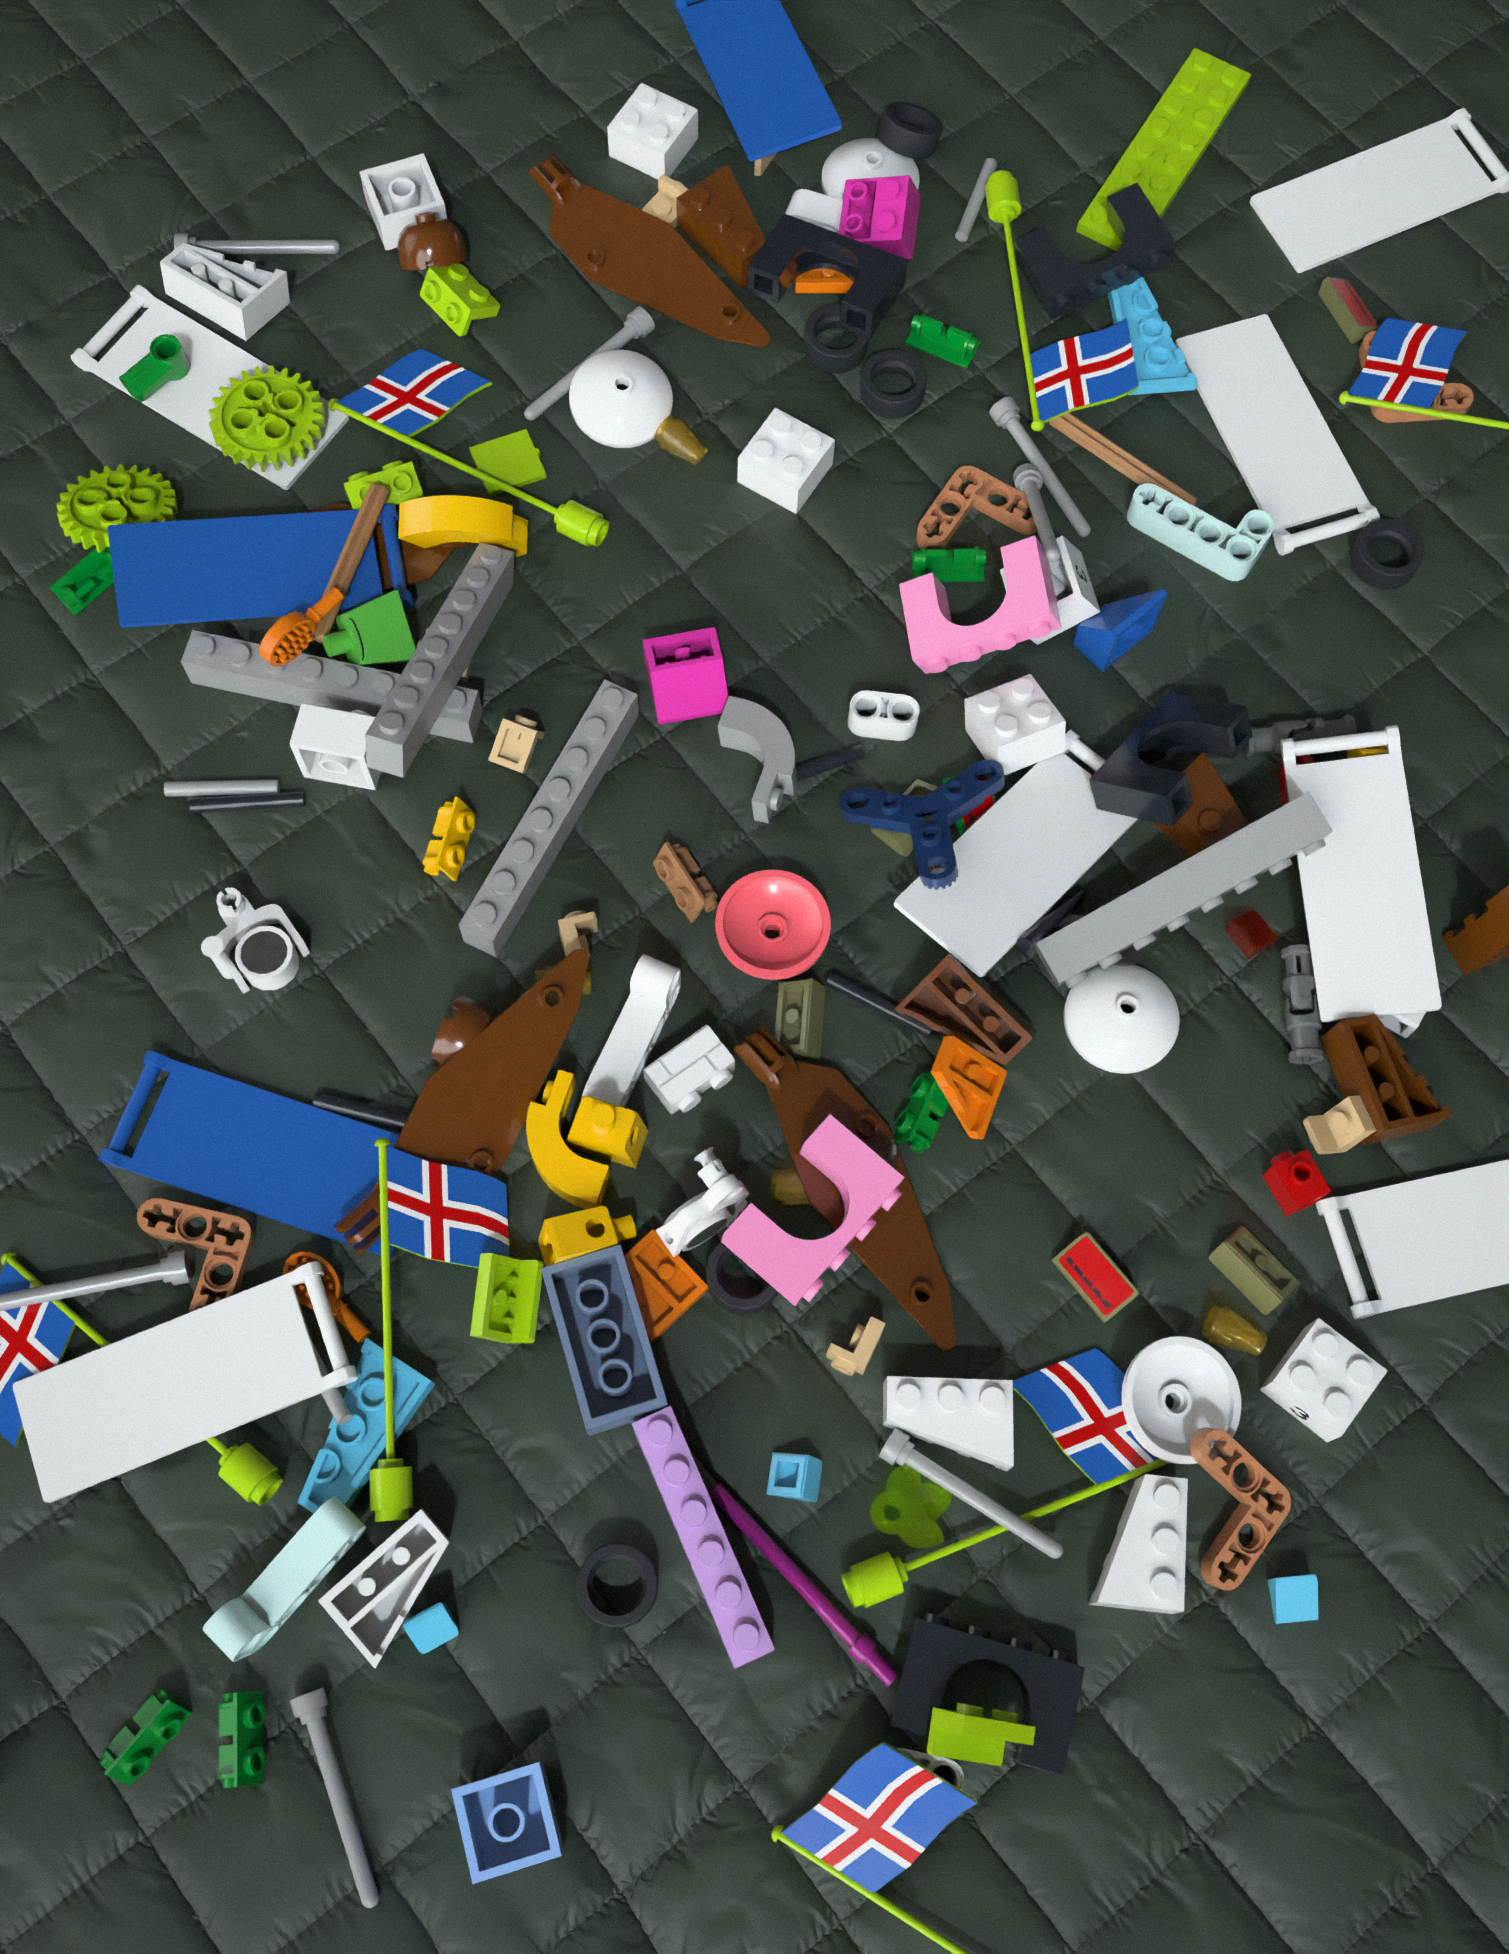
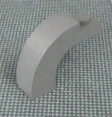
(762, 734)

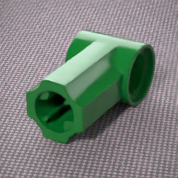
(155, 368)

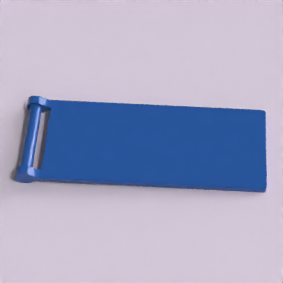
(760, 73)
(242, 566)
(249, 1148)

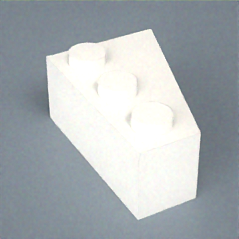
(224, 291)
(954, 1413)
(1149, 1549)
(383, 1587)

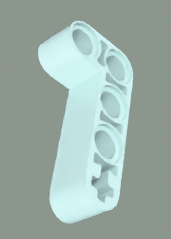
(1157, 510)
(253, 1619)

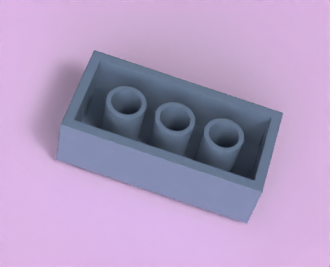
(604, 1339)

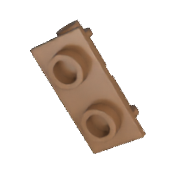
(675, 868)

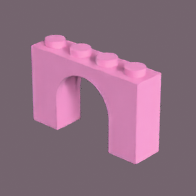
(1025, 614)
(797, 1264)

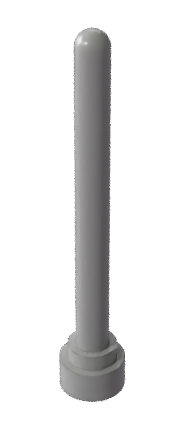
(260, 246)
(637, 325)
(1006, 414)
(1029, 481)
(171, 1269)
(901, 1451)
(311, 1711)

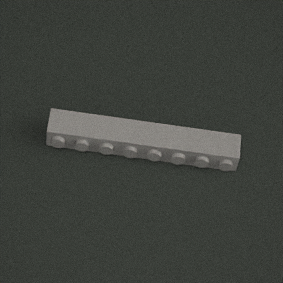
(439, 661)
(312, 680)
(549, 819)
(1184, 889)

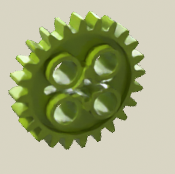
(267, 418)
(113, 500)

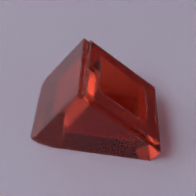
(1250, 933)

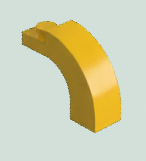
(462, 519)
(564, 1172)

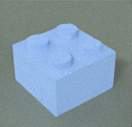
(508, 1822)

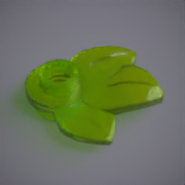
(917, 1508)

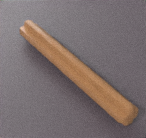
(1116, 455)
(352, 553)

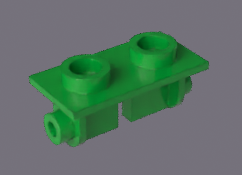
(943, 342)
(950, 565)
(85, 580)
(913, 1121)
(132, 1753)
(245, 1760)

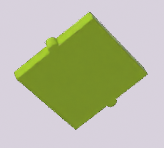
(509, 460)

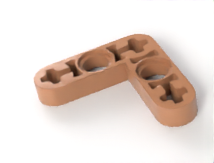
(1458, 391)
(974, 496)
(219, 1251)
(1250, 1510)

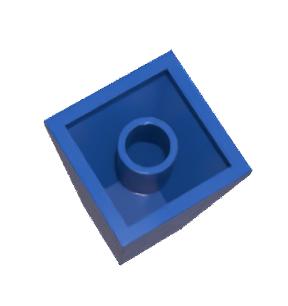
(1118, 627)

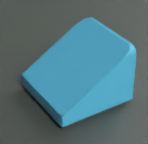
(794, 1476)
(1294, 1598)
(431, 1628)

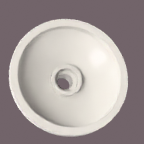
(862, 160)
(616, 415)
(1115, 1038)
(1202, 1394)

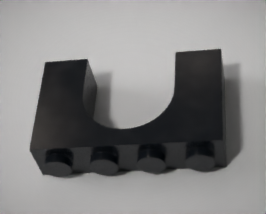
(802, 246)
(1067, 284)
(1180, 723)
(1047, 1685)

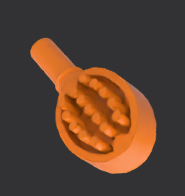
(296, 630)
(334, 1291)

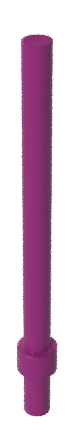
(861, 1646)

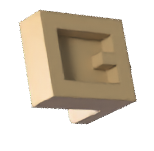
(664, 202)
(515, 743)
(574, 928)
(1340, 1126)
(864, 1342)

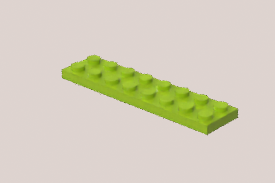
(1170, 140)

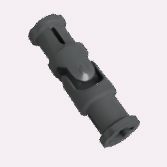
(1268, 737)
(1303, 998)

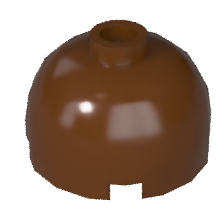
(430, 243)
(460, 1029)

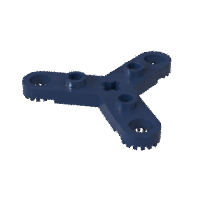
(945, 805)

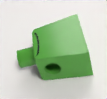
(373, 633)

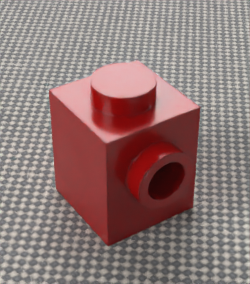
(1295, 1181)

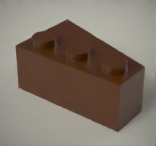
(721, 223)
(1211, 815)
(1483, 938)
(967, 1007)
(1372, 1066)

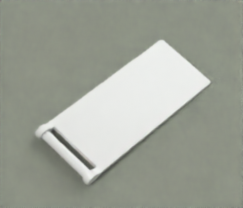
(1379, 192)
(211, 366)
(1274, 431)
(1017, 860)
(1366, 883)
(1425, 1237)
(178, 1384)

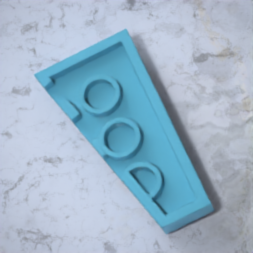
(1156, 358)
(356, 1446)

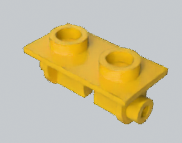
(454, 824)

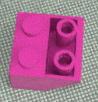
(882, 213)
(685, 675)

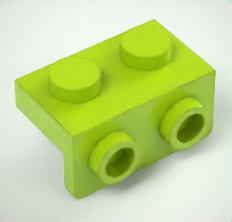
(457, 297)
(396, 477)
(506, 1299)
(975, 1737)

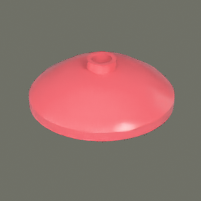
(777, 903)

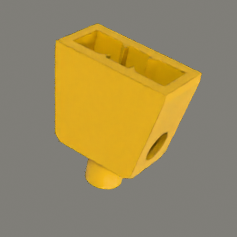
(607, 1131)
(569, 1234)

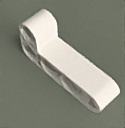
(652, 996)

